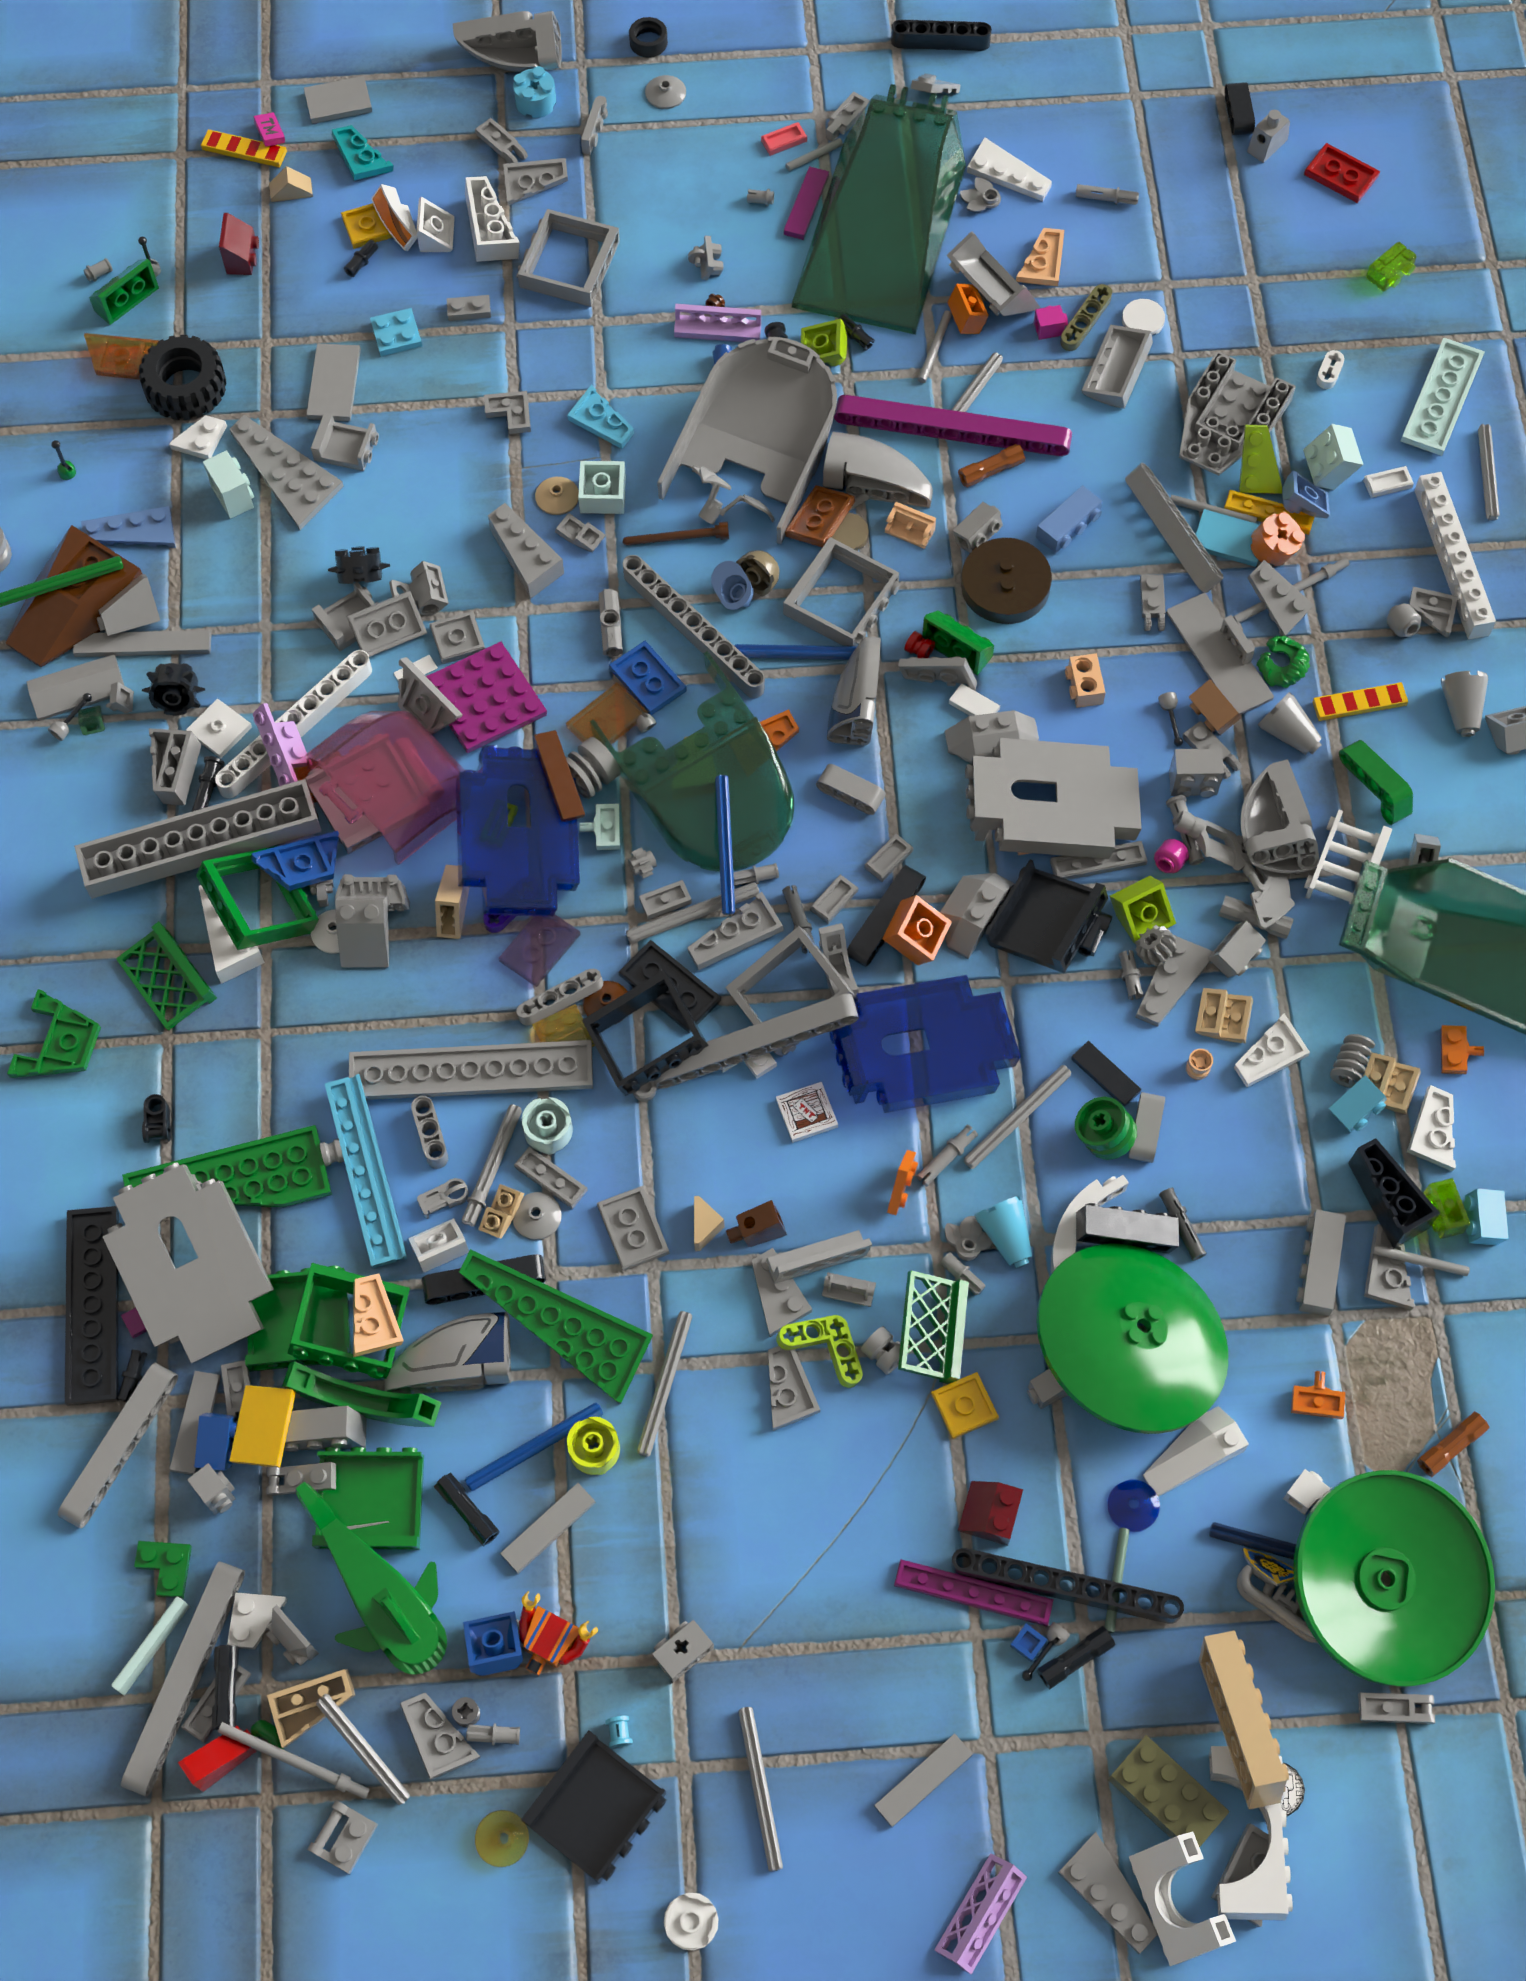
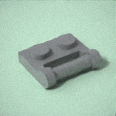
(350, 1841)

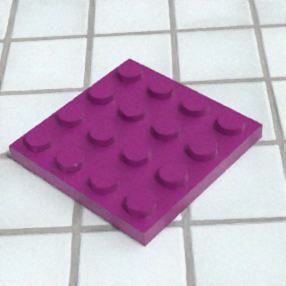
(489, 695)

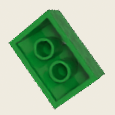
(125, 291)
(957, 640)

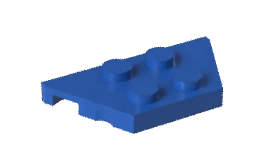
(301, 861)

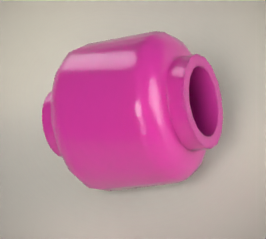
(1171, 856)

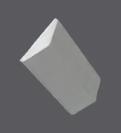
(65, 689)

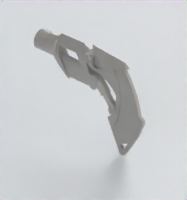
(1269, 899)

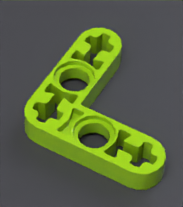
(826, 1335)

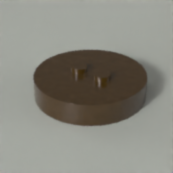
(1006, 580)

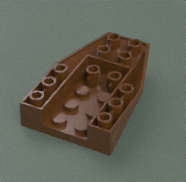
(63, 617)

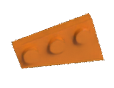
(780, 728)

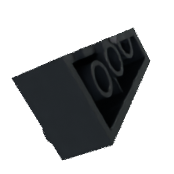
(1391, 1194)

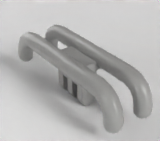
(1278, 1607)

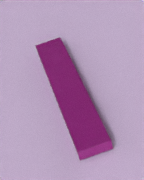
(973, 1592)

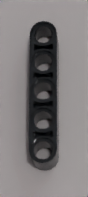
(941, 35)
(869, 937)
(452, 1286)

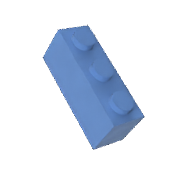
(1069, 519)

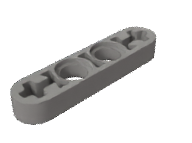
(558, 994)

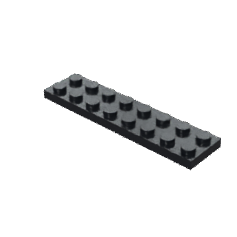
(91, 1308)

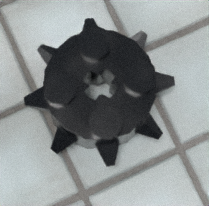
(358, 565)
(173, 688)

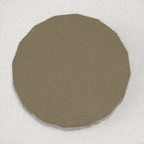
(852, 531)

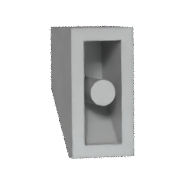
(1424, 849)

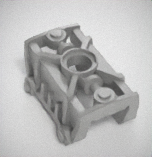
(376, 886)

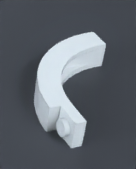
(1065, 1238)

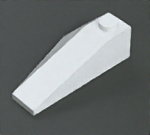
(1198, 1449)

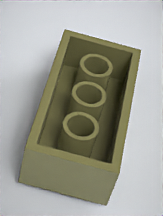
(1167, 1793)

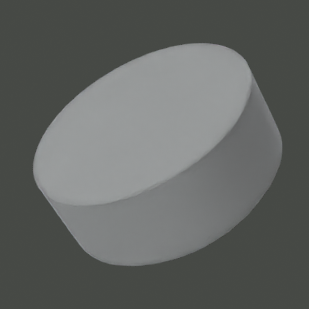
(646, 1092)

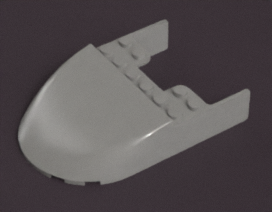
(763, 410)

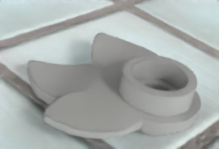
(981, 197)
(970, 1235)

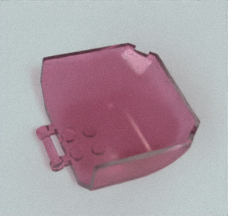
(393, 777)

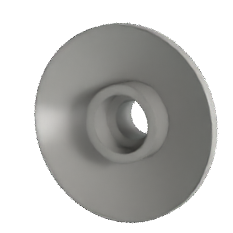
(665, 92)
(537, 1226)

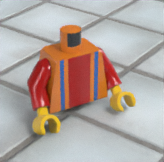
(550, 1637)

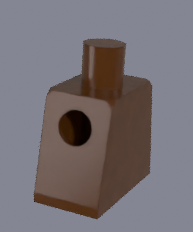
(758, 1225)

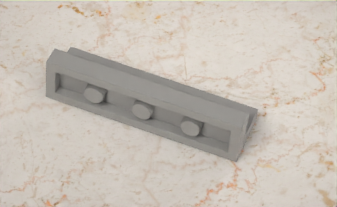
(818, 1256)

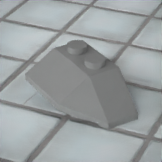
(981, 733)
(972, 909)

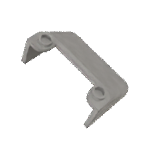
(990, 278)

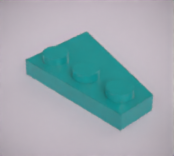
(358, 155)

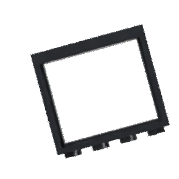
(626, 1005)

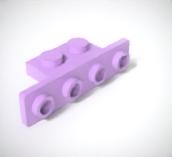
(282, 744)

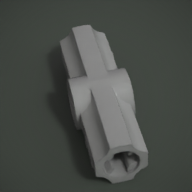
(610, 632)

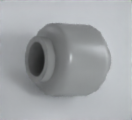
(1404, 620)

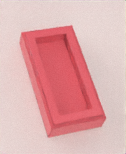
(784, 138)

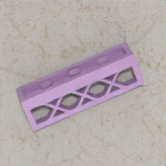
(717, 327)
(985, 1914)

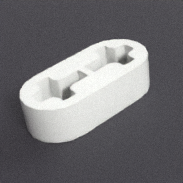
(1327, 368)

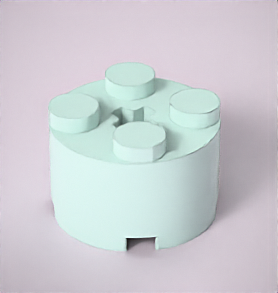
(547, 1112)

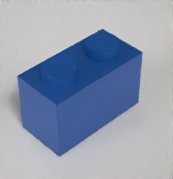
(215, 1440)

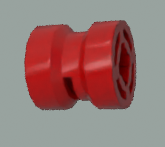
(919, 645)

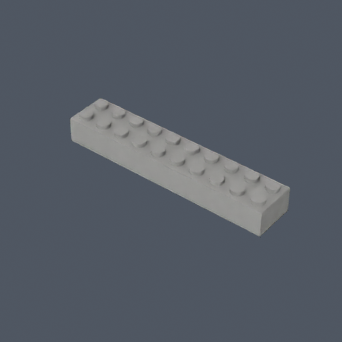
(197, 836)

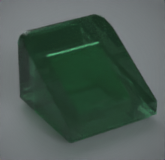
(91, 720)

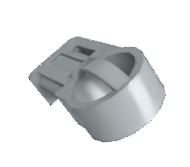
(438, 1197)

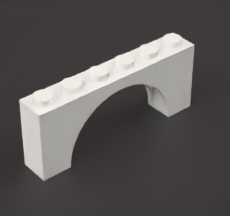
(1265, 1890)

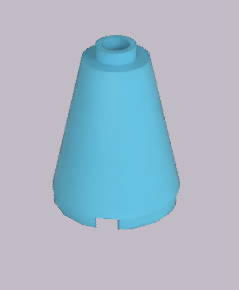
(1007, 1230)

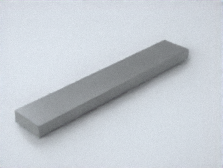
(144, 643)

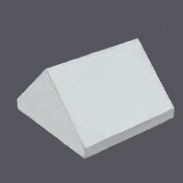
(434, 228)
(439, 1245)

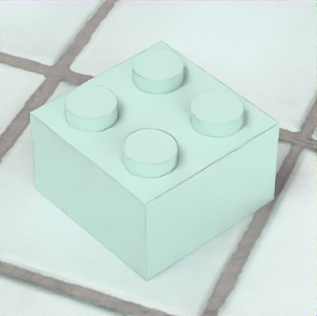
(1333, 456)
(229, 484)
(602, 487)

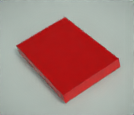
(1341, 173)

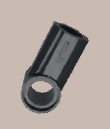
(1095, 934)

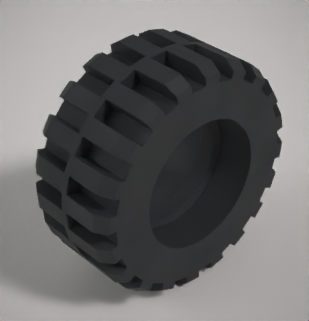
(175, 356)

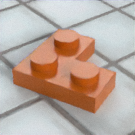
(904, 1178)

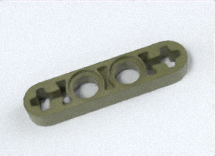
(1086, 317)

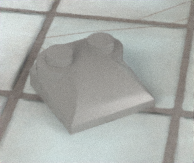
(285, 1632)

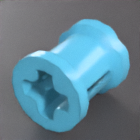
(614, 1723)

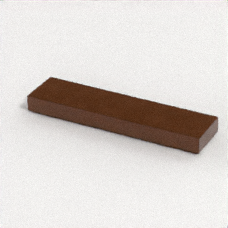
(558, 776)

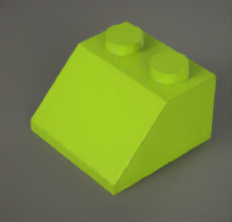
(1143, 907)

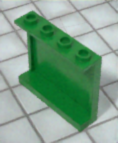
(324, 1322)
(374, 1490)

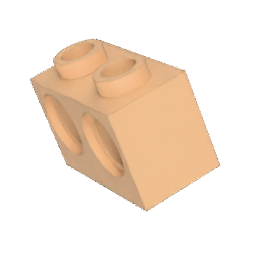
(1088, 680)

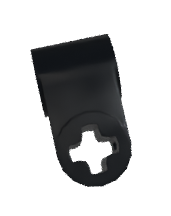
(156, 1124)

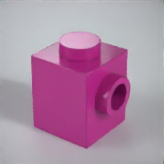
(1050, 322)

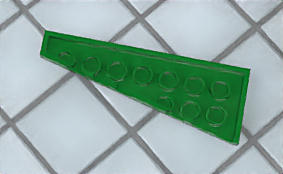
(586, 1337)

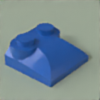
(493, 1644)

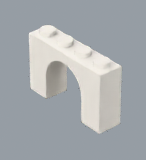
(1154, 1873)

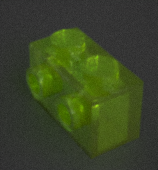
(1452, 1216)

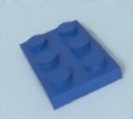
(647, 677)

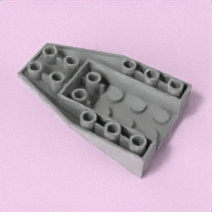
(1221, 409)

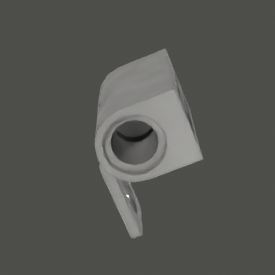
(426, 588)

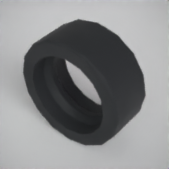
(648, 49)

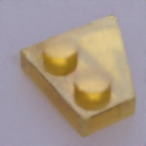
(562, 1026)

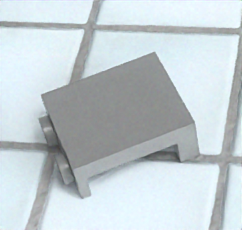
(344, 444)
(334, 618)

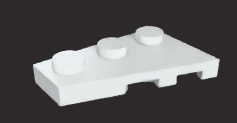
(1273, 1052)
(1433, 1129)

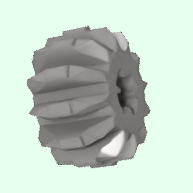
(1156, 945)

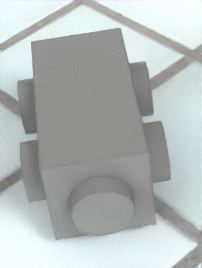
(978, 527)

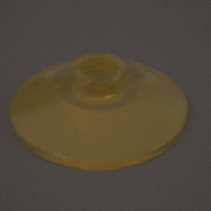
(488, 1838)

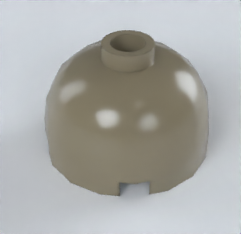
(761, 570)

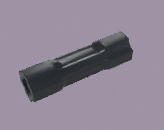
(455, 1495)
(1076, 1657)
(225, 1666)

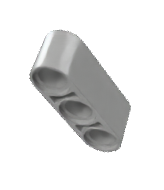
(850, 789)
(429, 1121)
(1148, 1126)

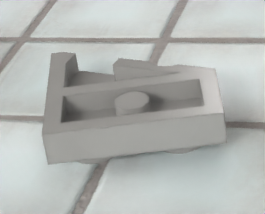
(1434, 608)

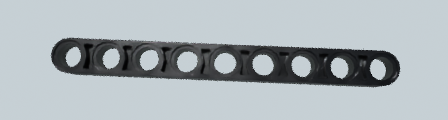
(1079, 1581)

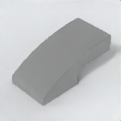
(579, 534)

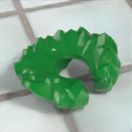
(1293, 671)

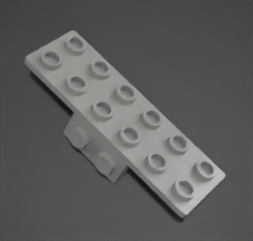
(1221, 652)

